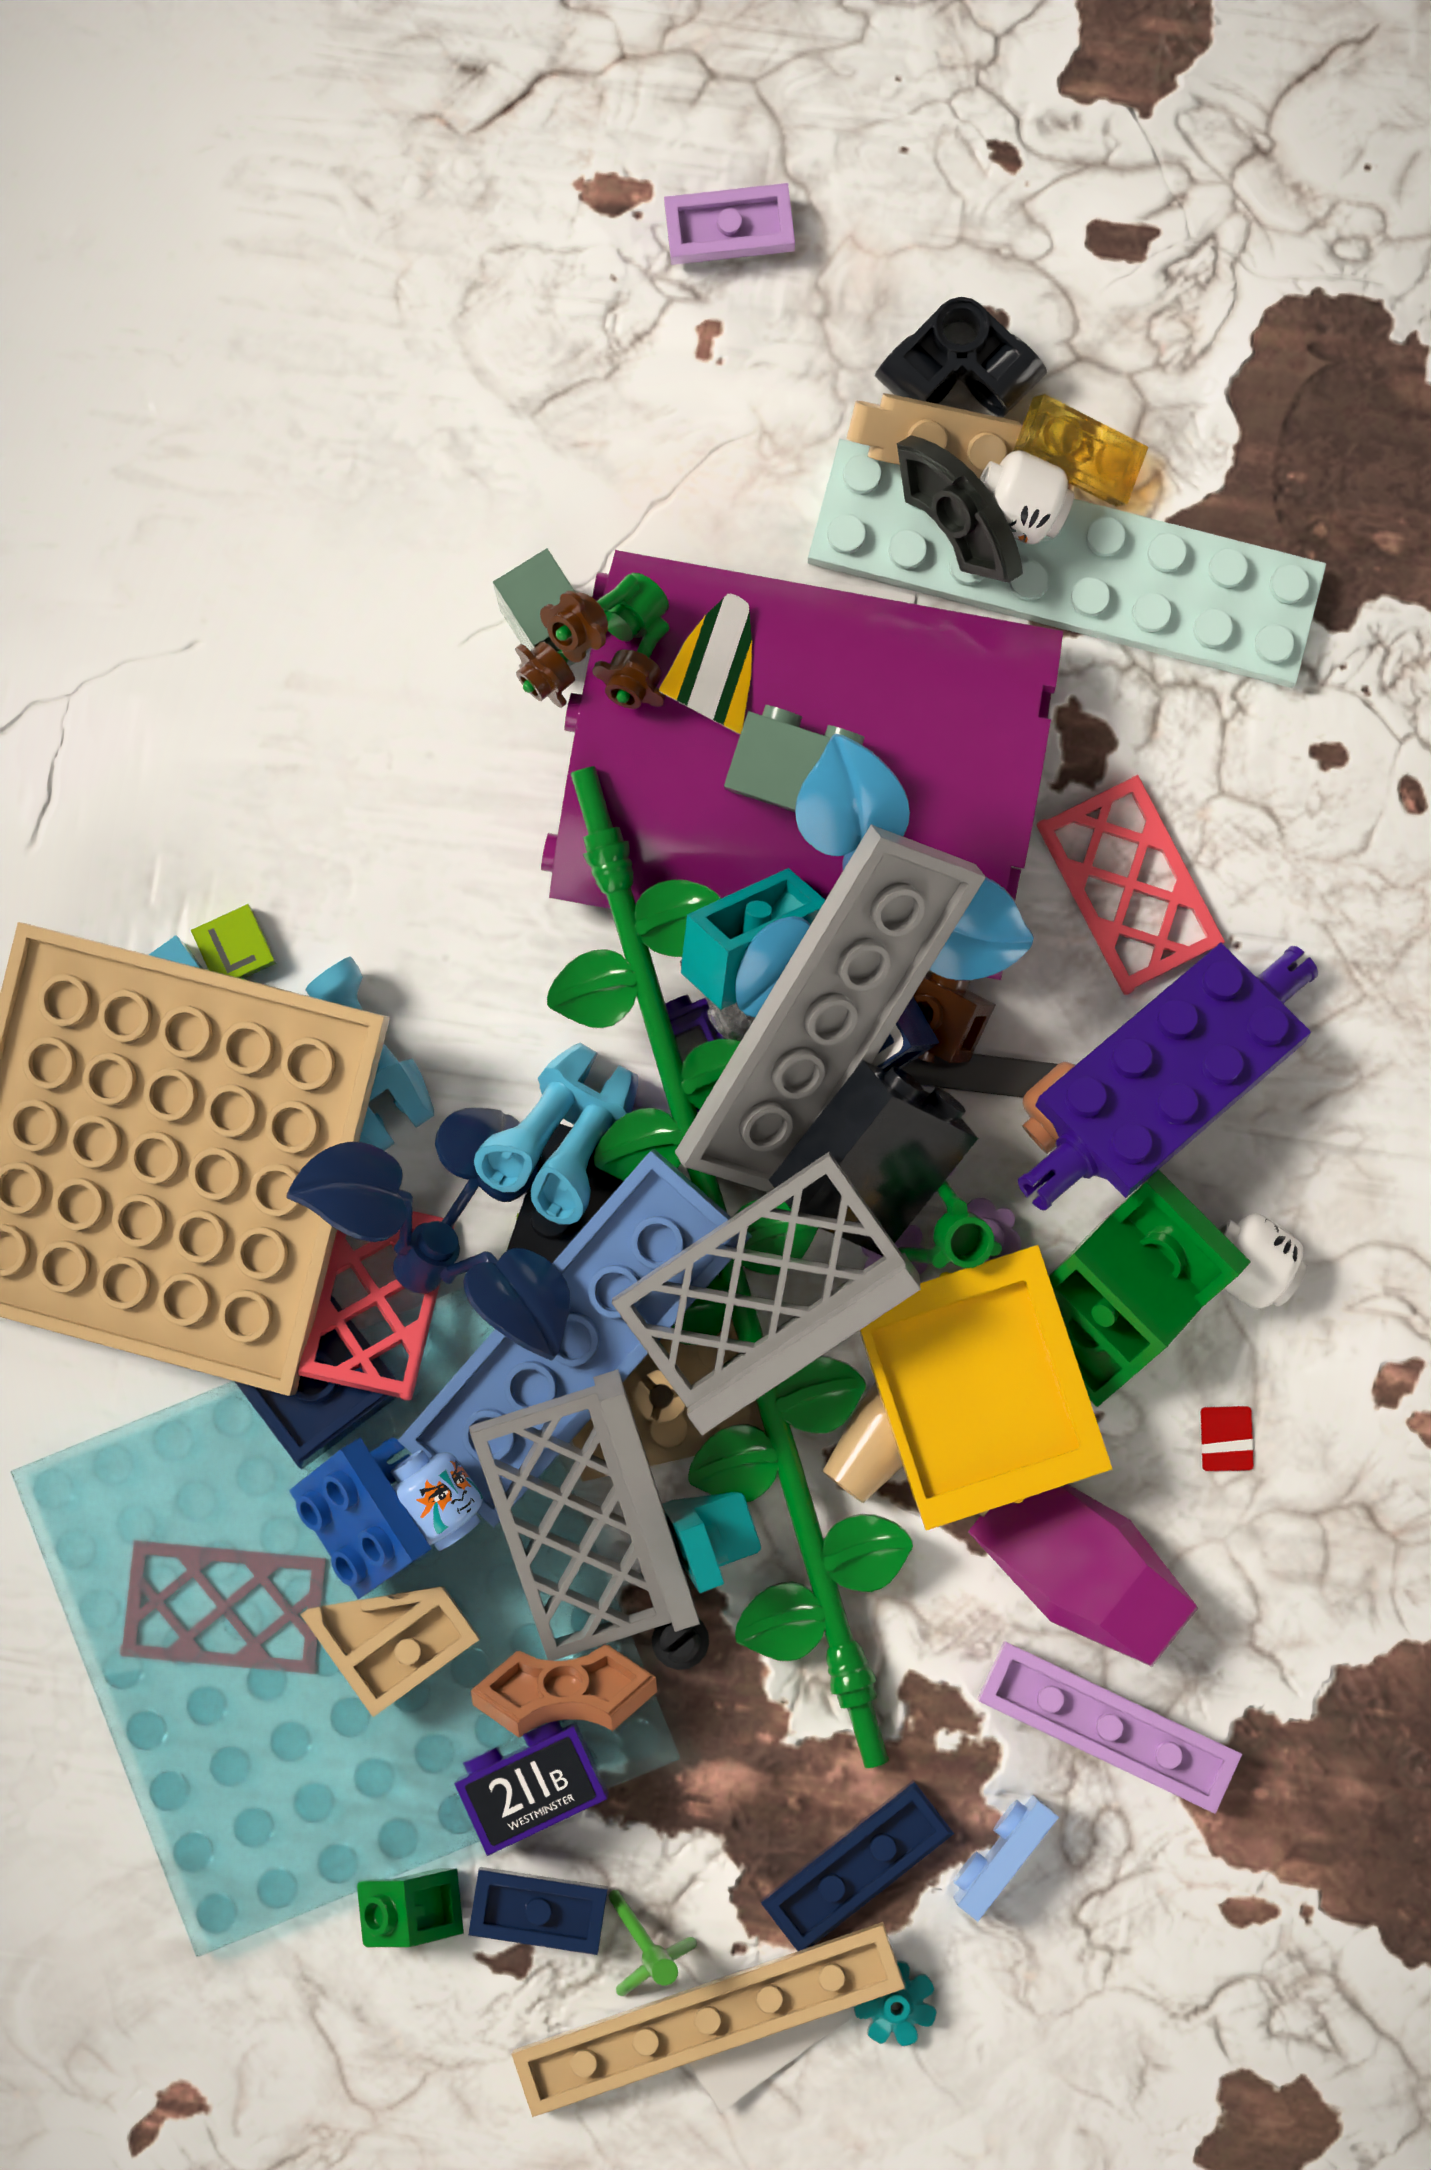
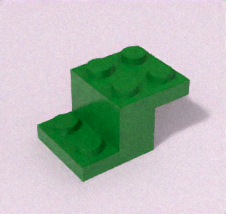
(1140, 1282)

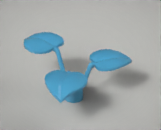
(833, 812)

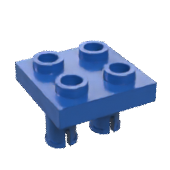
(360, 1515)

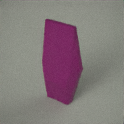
(1088, 1571)

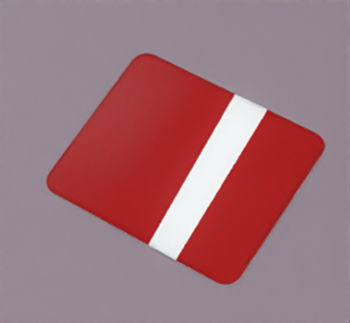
(1226, 1438)

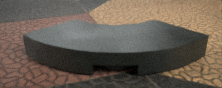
(960, 507)

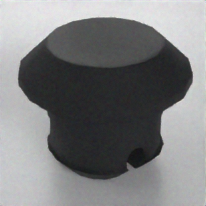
(680, 1648)

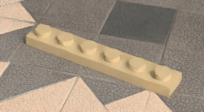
(708, 2019)

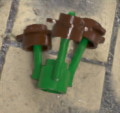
(582, 623)

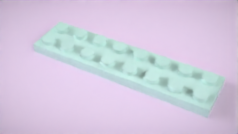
(1097, 577)

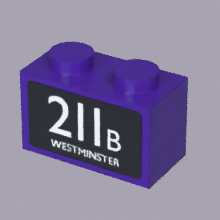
(530, 1786)

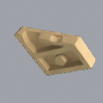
(391, 1640)

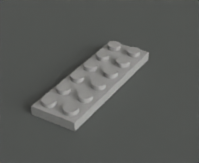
(831, 1004)

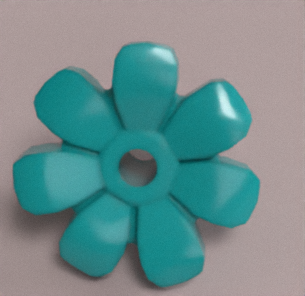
(903, 2020)

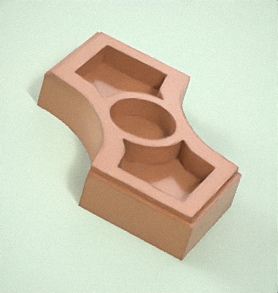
(591, 1688)

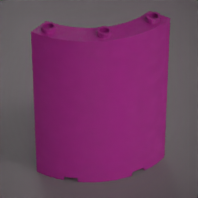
(933, 690)

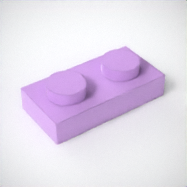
(729, 223)

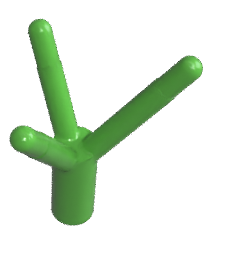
(656, 1960)

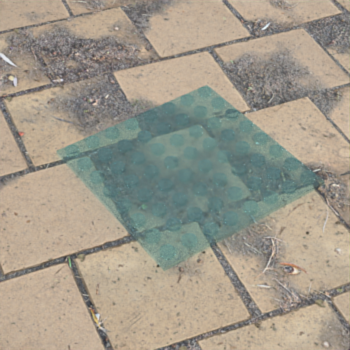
(222, 1702)

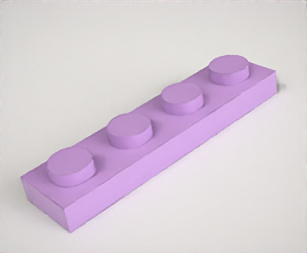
(1109, 1727)

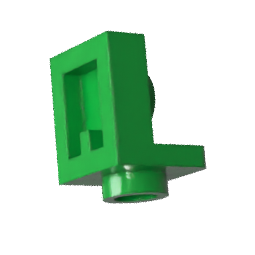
(410, 1909)

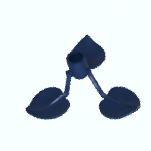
(360, 1195)

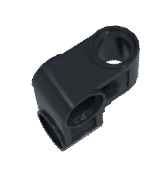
(993, 366)

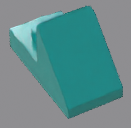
(711, 1534)

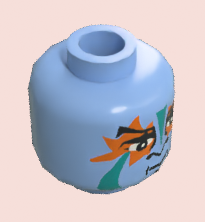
(438, 1496)

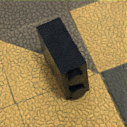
(889, 1143)

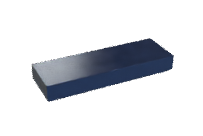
(856, 1867)

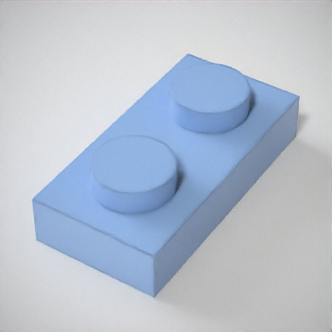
(985, 1877)

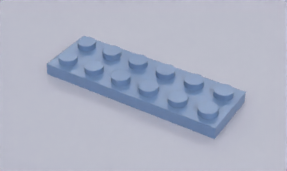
(631, 1235)

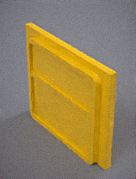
(984, 1389)

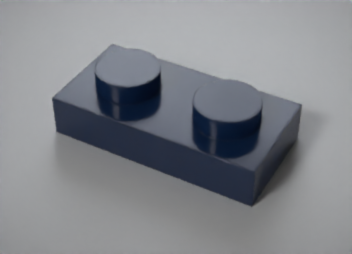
(538, 1910)

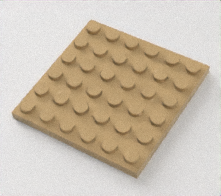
(157, 1150)

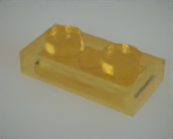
(1086, 449)

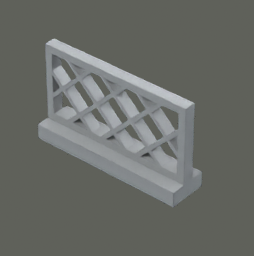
(797, 1341)
(640, 1506)

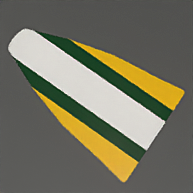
(715, 665)

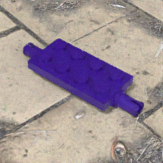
(1169, 1072)

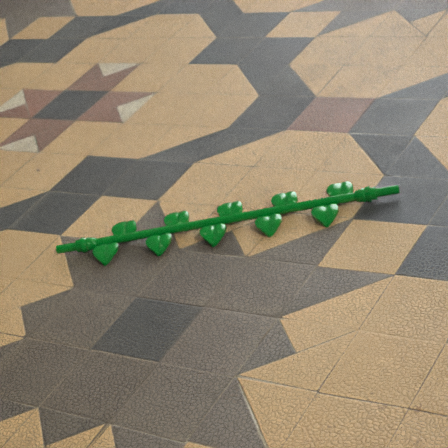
(861, 1549)

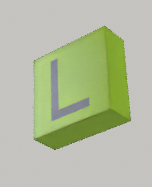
(234, 944)

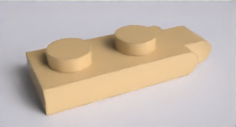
(965, 434)

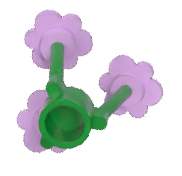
(963, 1235)

